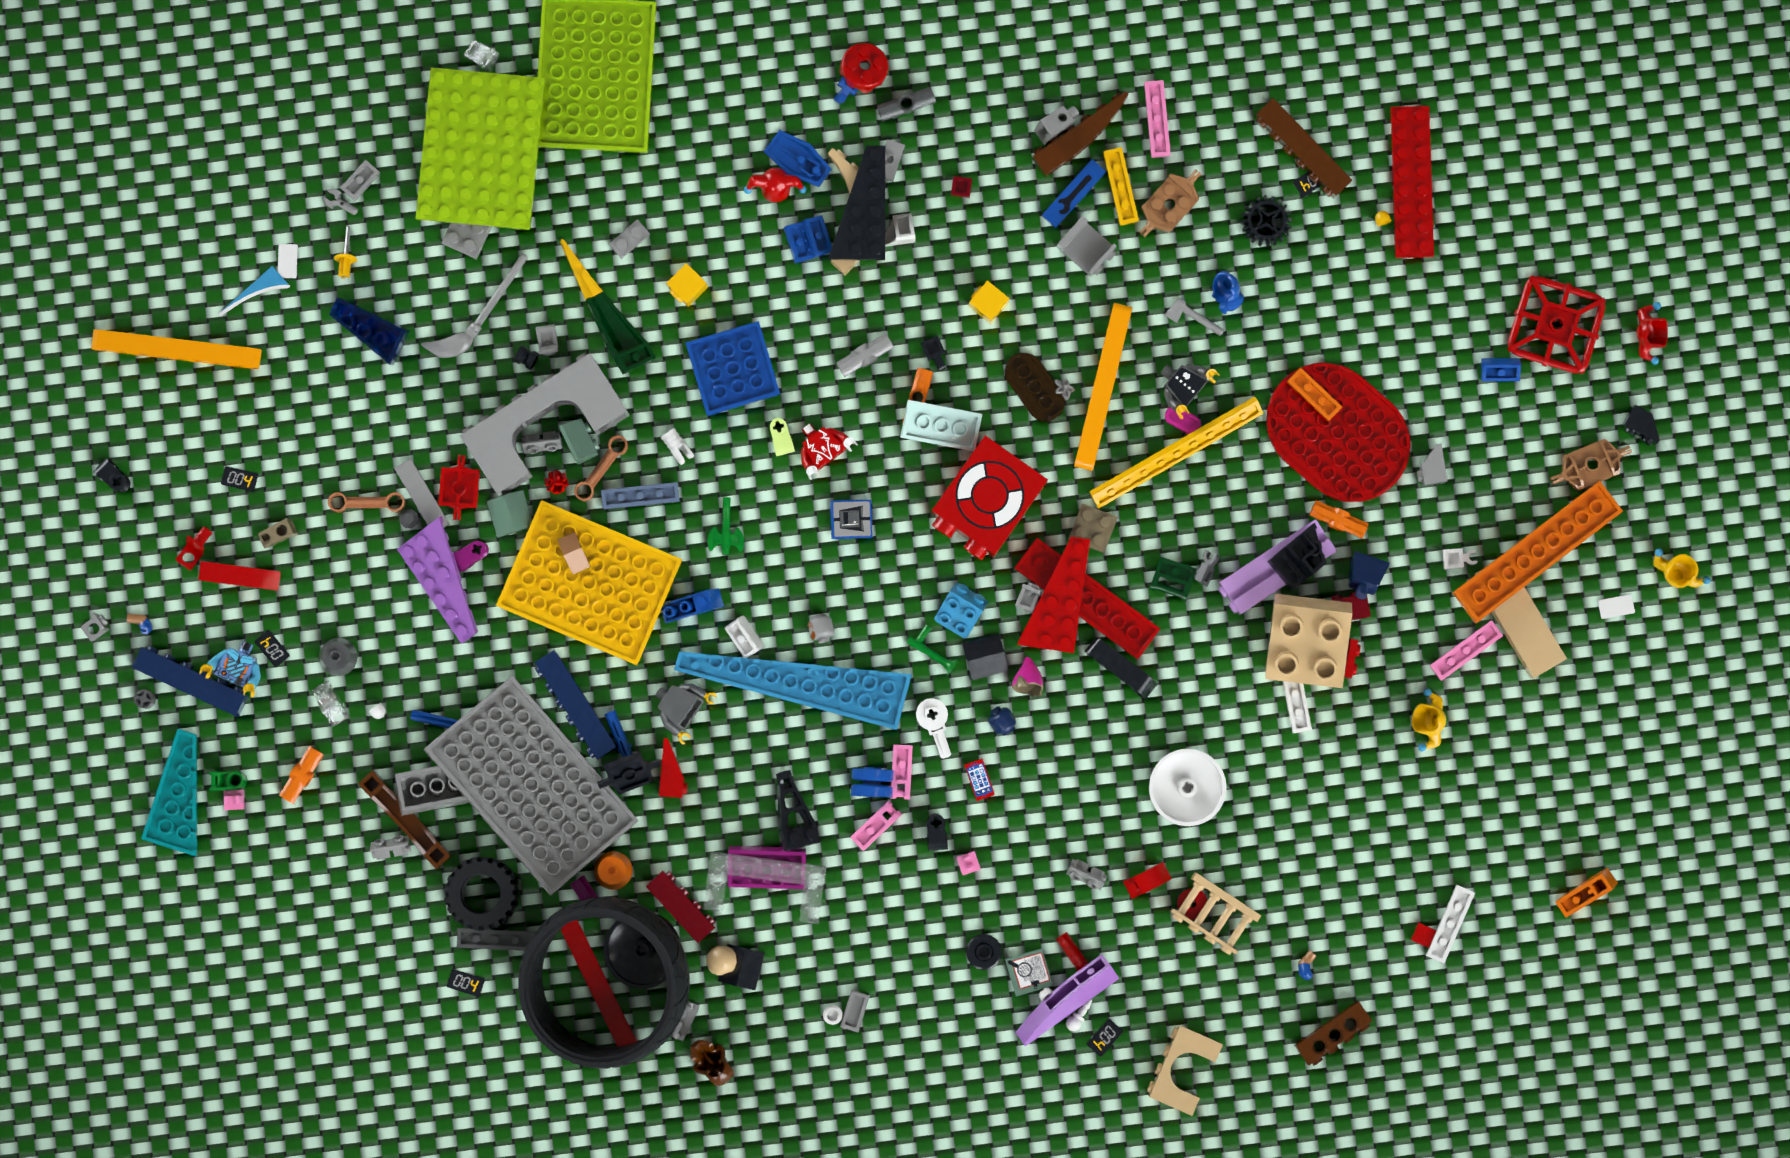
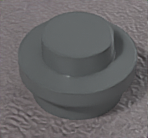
(409, 518)

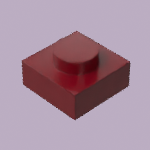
(961, 187)

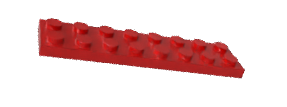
(1412, 182)
(1098, 606)

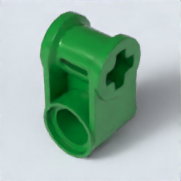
(224, 780)

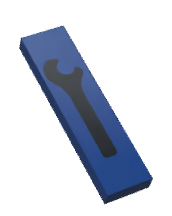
(1073, 193)

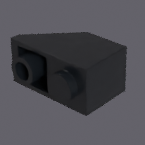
(1642, 424)

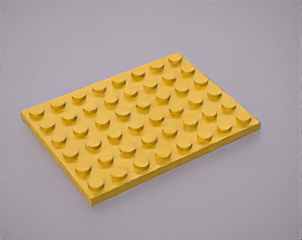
(602, 606)

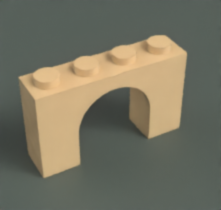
(1163, 1087)

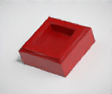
(1423, 935)

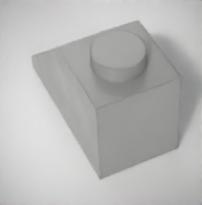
(1433, 468)

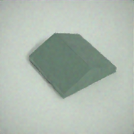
(510, 513)

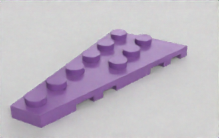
(438, 573)

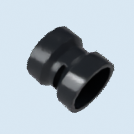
(526, 357)

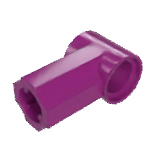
(583, 888)

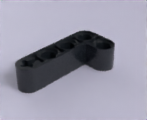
(1121, 667)

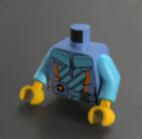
(235, 667)

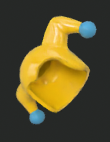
(1680, 570)
(1429, 720)

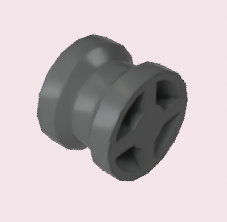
(141, 697)

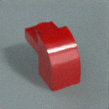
(1147, 880)

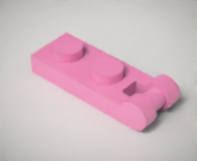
(902, 770)
(875, 826)

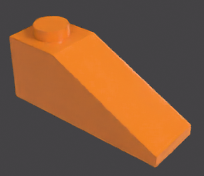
(1587, 892)

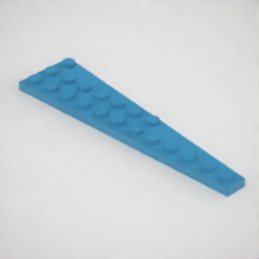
(849, 692)

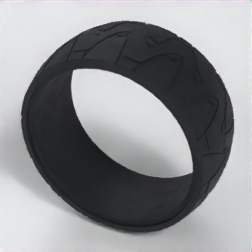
(552, 1032)

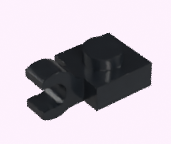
(934, 350)

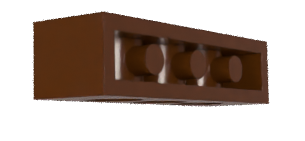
(1354, 1011)

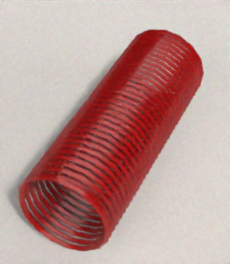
(1075, 950)

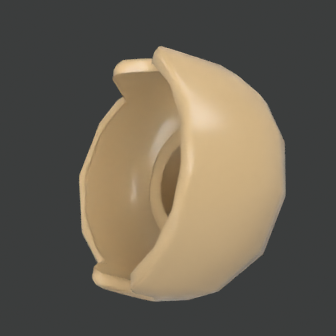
(721, 960)

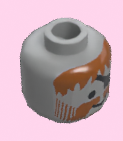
(821, 628)

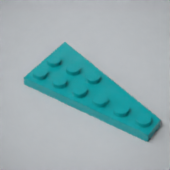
(174, 808)

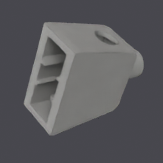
(1055, 123)

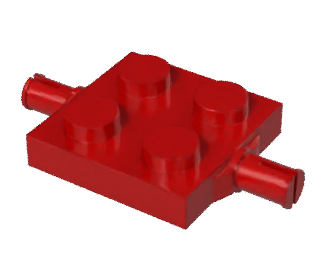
(459, 487)

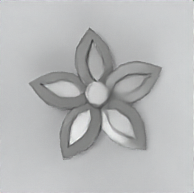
(1064, 388)

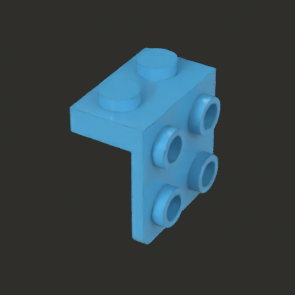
(961, 610)

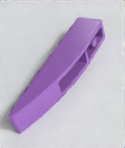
(1067, 998)

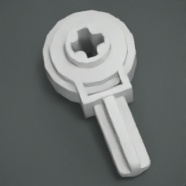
(935, 726)

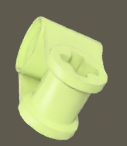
(781, 440)

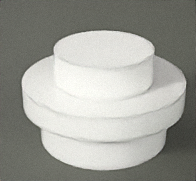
(832, 1014)

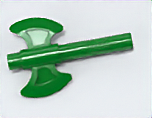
(726, 539)

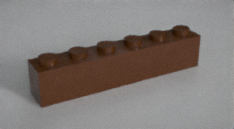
(1302, 148)

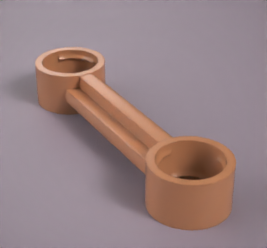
(601, 468)
(366, 502)

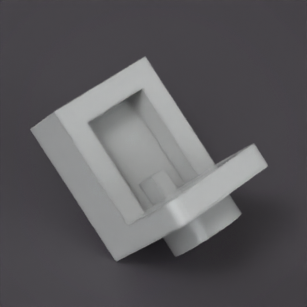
(547, 339)
(1028, 597)

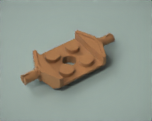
(1176, 189)
(1577, 472)

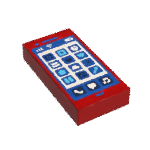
(979, 779)

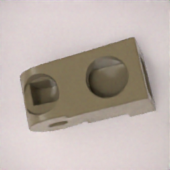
(277, 533)

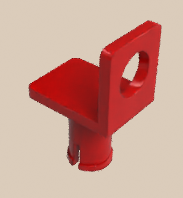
(195, 547)

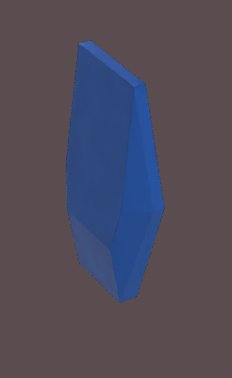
(798, 158)

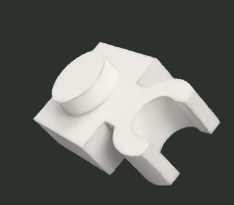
(1455, 558)

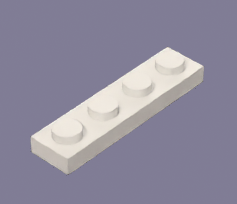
(1450, 924)

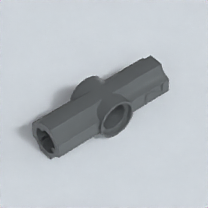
(894, 108)

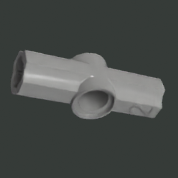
(864, 355)

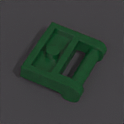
(1174, 572)

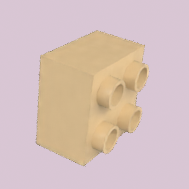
(1308, 640)

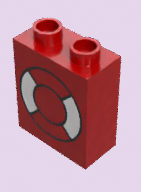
(987, 498)

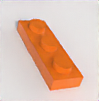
(1314, 394)

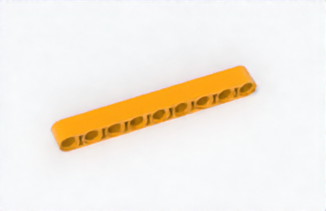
(176, 349)
(1103, 386)

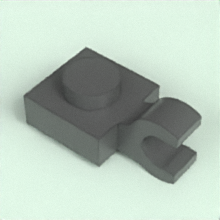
(1206, 570)

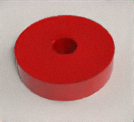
(1200, 900)

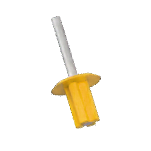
(345, 259)

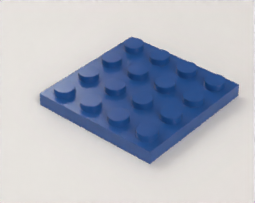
(732, 368)

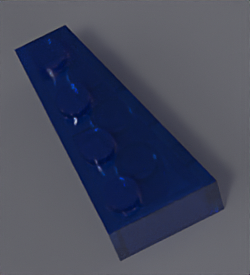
(375, 331)

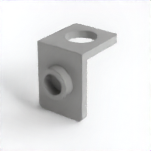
(101, 621)

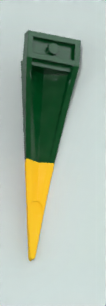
(620, 337)

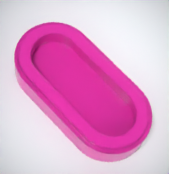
(1187, 424)

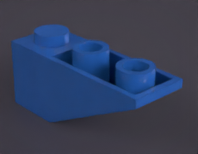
(692, 605)

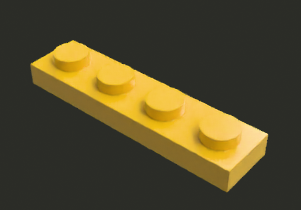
(1120, 186)

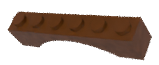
(411, 825)

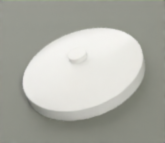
(1187, 787)

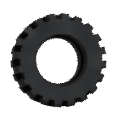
(508, 893)

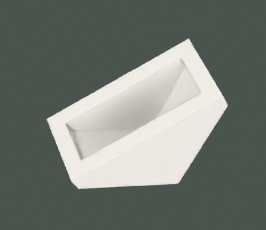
(900, 230)

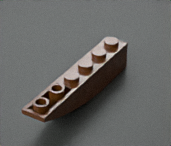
(1077, 137)

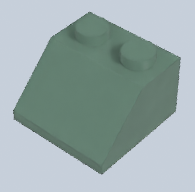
(579, 441)

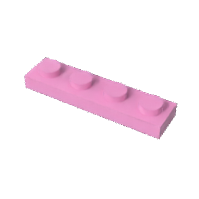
(1157, 119)
(1466, 650)

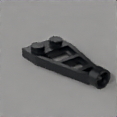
(800, 836)

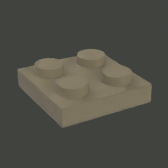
(1095, 526)

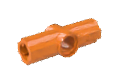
(921, 383)
(1338, 519)
(301, 774)

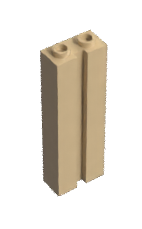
(1528, 634)

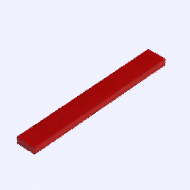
(598, 984)

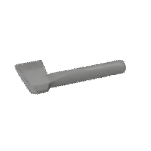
(1180, 306)

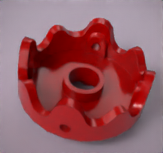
(856, 76)

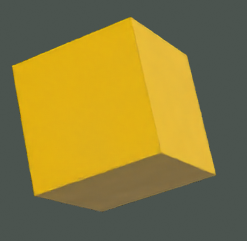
(686, 285)
(988, 301)

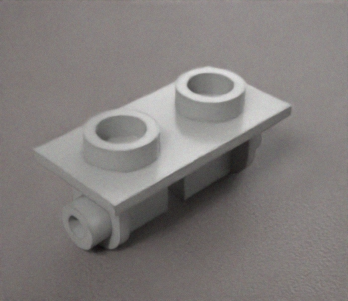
(532, 443)
(381, 848)
(1078, 871)
(686, 1021)

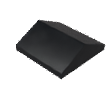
(985, 657)
(746, 969)

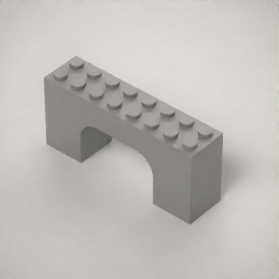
(495, 437)

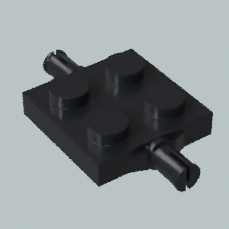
(629, 773)

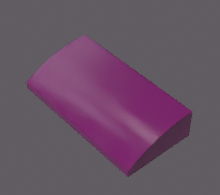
(775, 853)

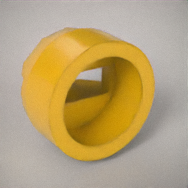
(1382, 218)

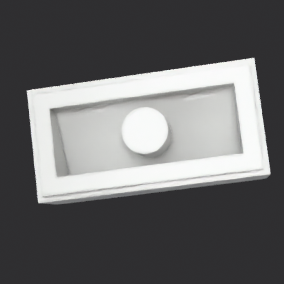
(744, 636)

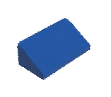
(1500, 369)

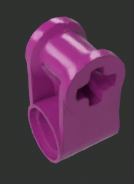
(467, 557)

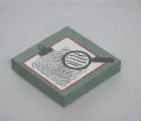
(1028, 972)

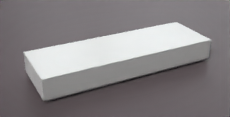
(1297, 707)

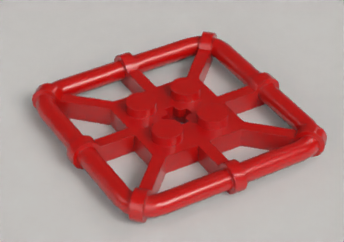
(1545, 330)

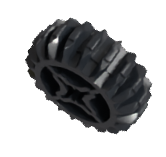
(1262, 214)

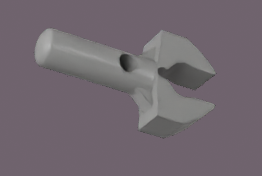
(339, 202)

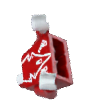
(822, 447)

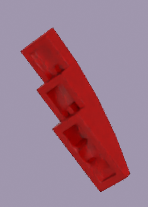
(239, 575)

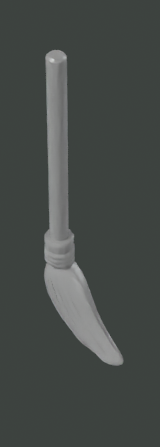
(461, 342)

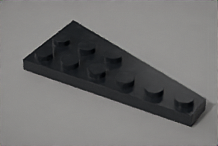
(863, 221)

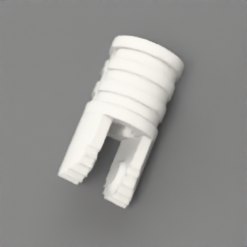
(674, 443)

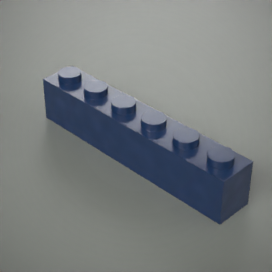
(189, 681)
(576, 705)

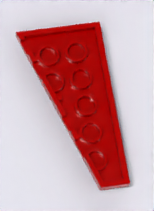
(1058, 610)

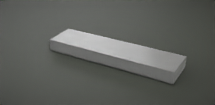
(420, 492)

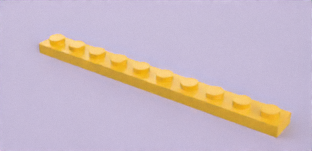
(1176, 452)

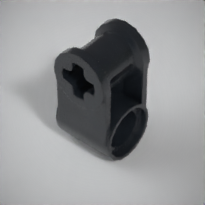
(110, 474)
(936, 836)

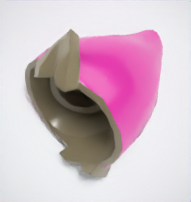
(1028, 679)

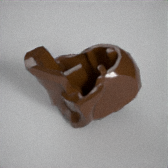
(711, 1061)

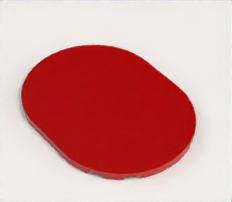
(1354, 452)

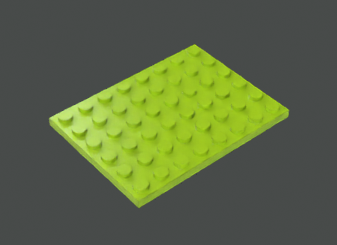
(596, 74)
(480, 148)

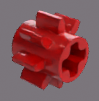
(556, 482)

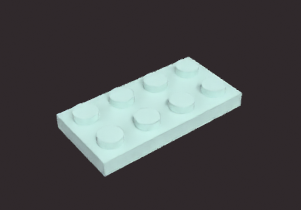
(941, 425)

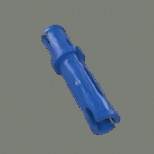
(618, 733)

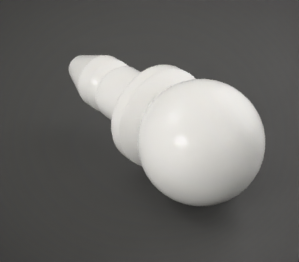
(1074, 1022)

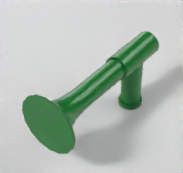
(917, 644)

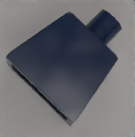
(1366, 574)

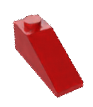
(672, 779)

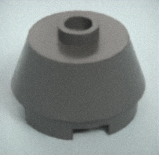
(338, 656)

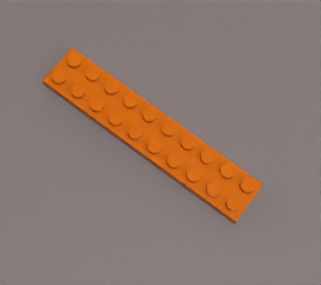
(1537, 552)

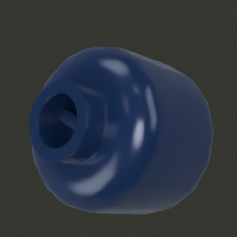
(1002, 720)

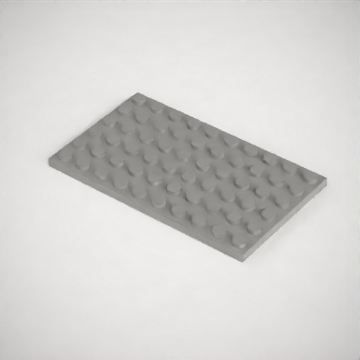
(531, 785)

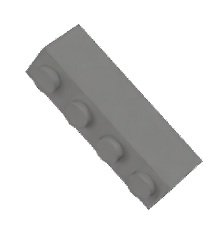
(426, 791)

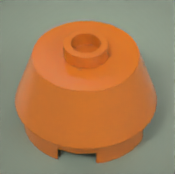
(613, 870)

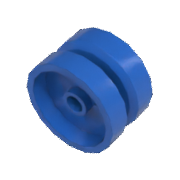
(872, 781)

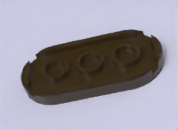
(1034, 387)

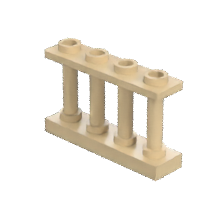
(1231, 906)

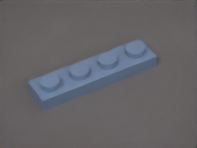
(640, 495)

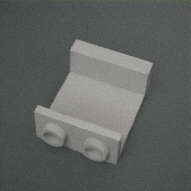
(1086, 247)

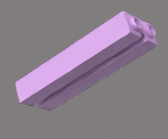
(1259, 579)

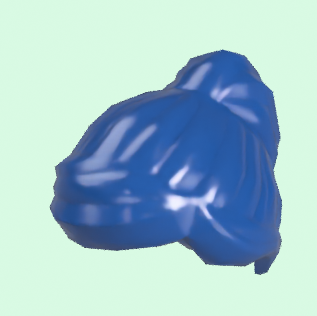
(1227, 292)

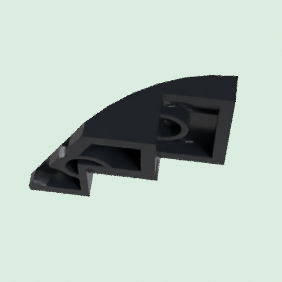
(1299, 558)

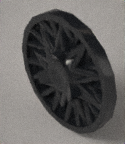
(984, 952)

